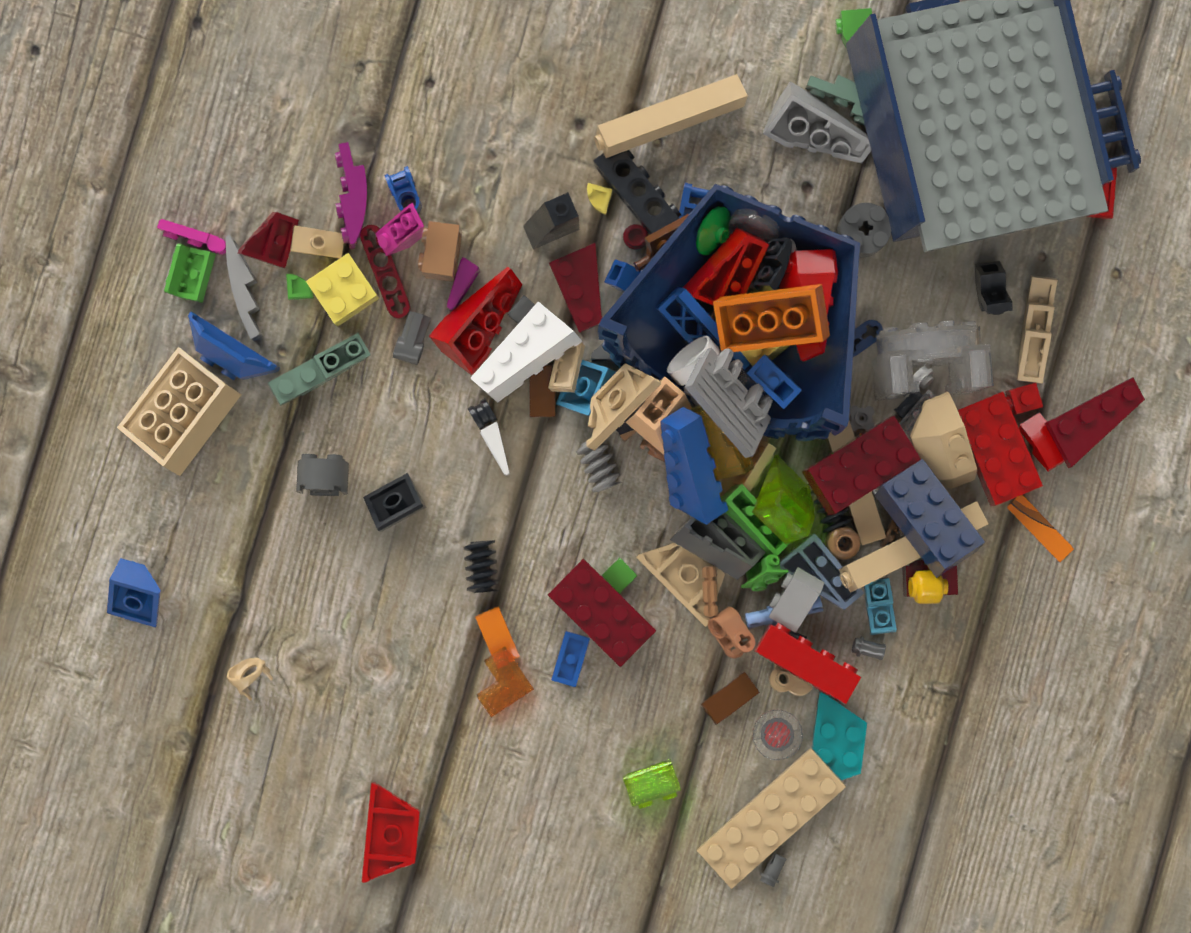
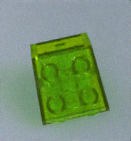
(785, 503)

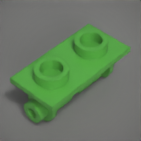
(764, 573)

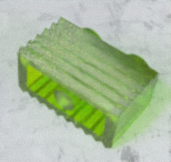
(652, 783)

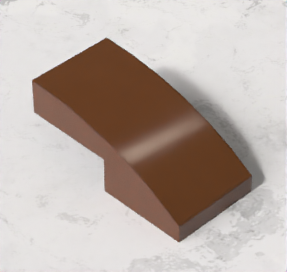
(730, 698)

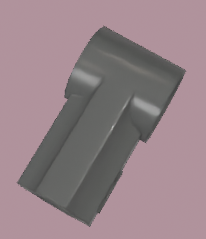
(410, 344)

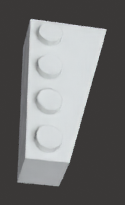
(525, 352)

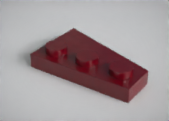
(579, 285)

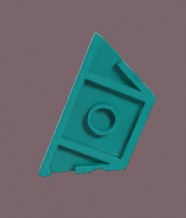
(839, 737)

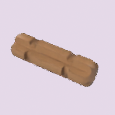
(710, 591)

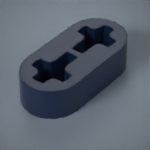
(867, 342)

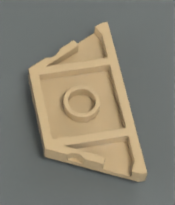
(617, 401)
(681, 575)

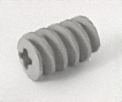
(598, 466)

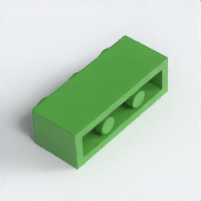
(740, 508)

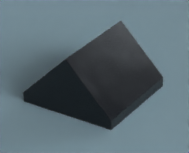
(394, 502)

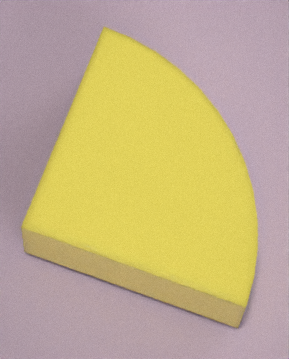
(599, 197)

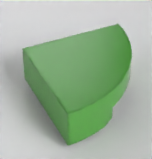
(298, 288)

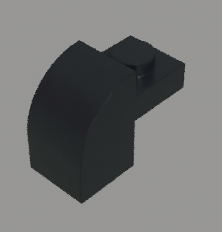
(991, 288)

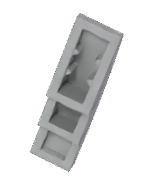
(241, 279)

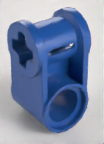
(403, 188)

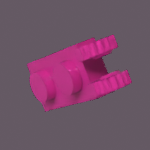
(195, 237)

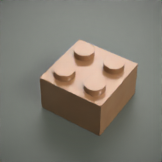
(441, 251)

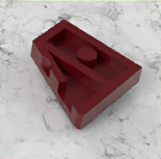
(271, 240)

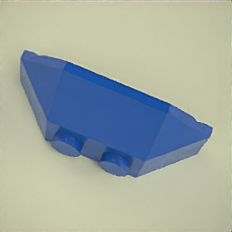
(227, 352)

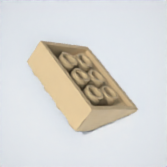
(179, 411)

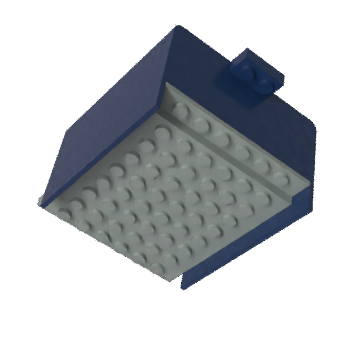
(979, 118)

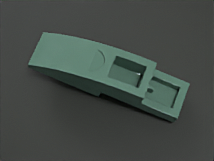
(842, 91)
(319, 369)

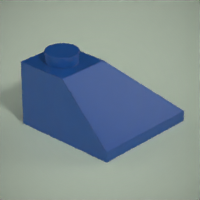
(133, 593)

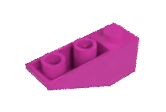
(401, 231)

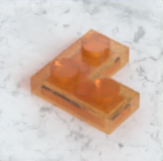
(510, 683)

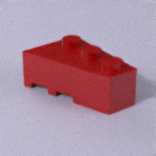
(729, 268)

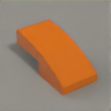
(496, 632)

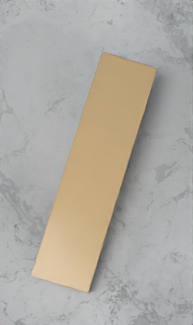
(1036, 329)

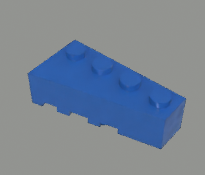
(690, 467)

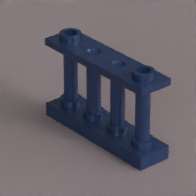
(1131, 155)

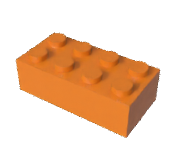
(772, 318)

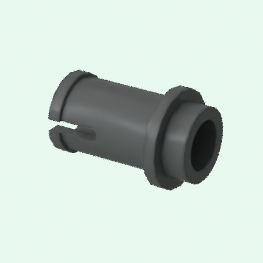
(868, 648)
(773, 869)

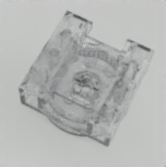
(921, 346)

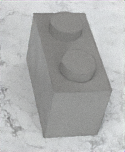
(796, 599)

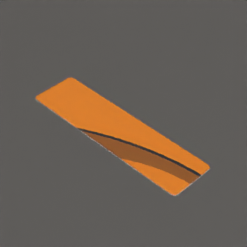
(1040, 528)

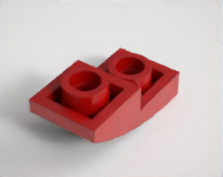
(1039, 437)

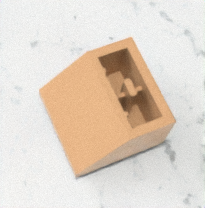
(656, 407)

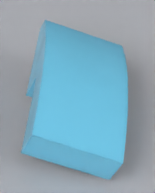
(880, 607)

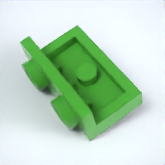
(189, 273)

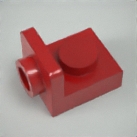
(1024, 398)

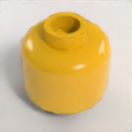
(927, 588)

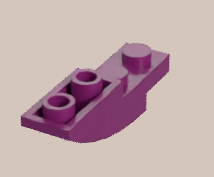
(352, 204)

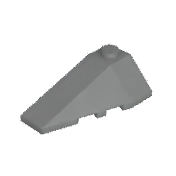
(808, 123)

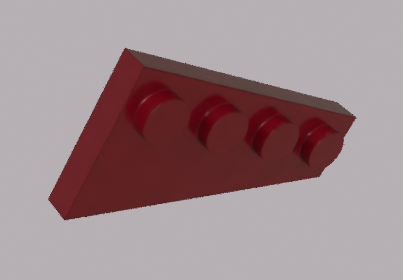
(1091, 421)

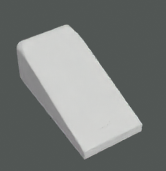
(493, 440)

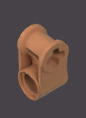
(730, 632)

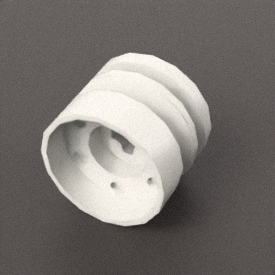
(685, 361)

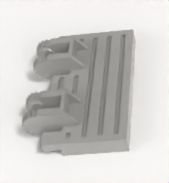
(728, 403)

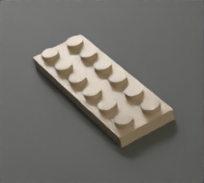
(771, 818)

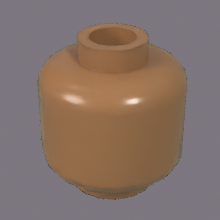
(849, 548)

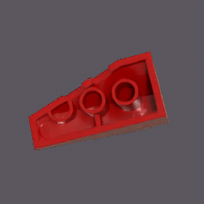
(808, 269)
(471, 326)

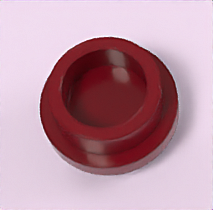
(635, 236)

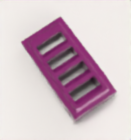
(464, 278)

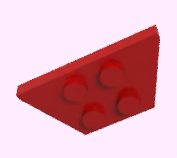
(389, 834)

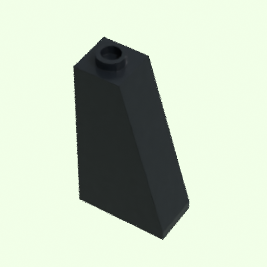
(552, 221)

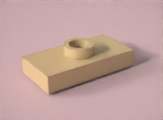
(317, 242)
(566, 370)

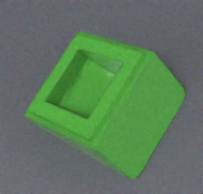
(619, 575)

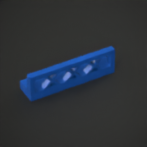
(696, 313)

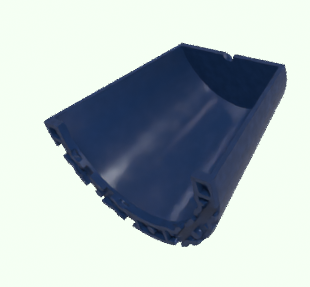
(645, 340)

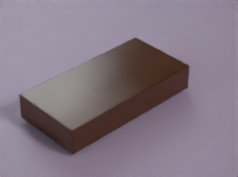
(541, 397)

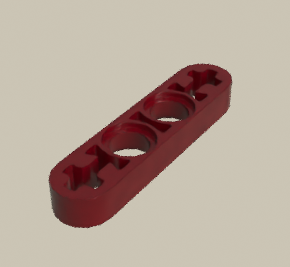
(382, 273)

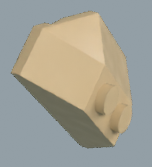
(943, 442)

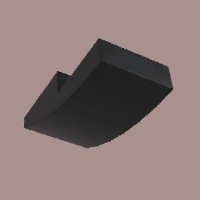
(776, 263)

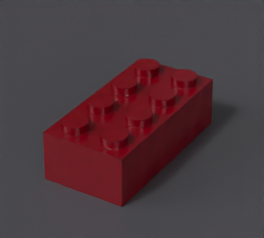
(861, 465)
(601, 612)

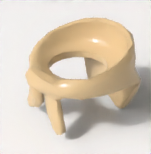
(236, 674)

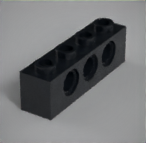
(626, 185)

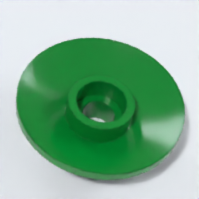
(713, 230)

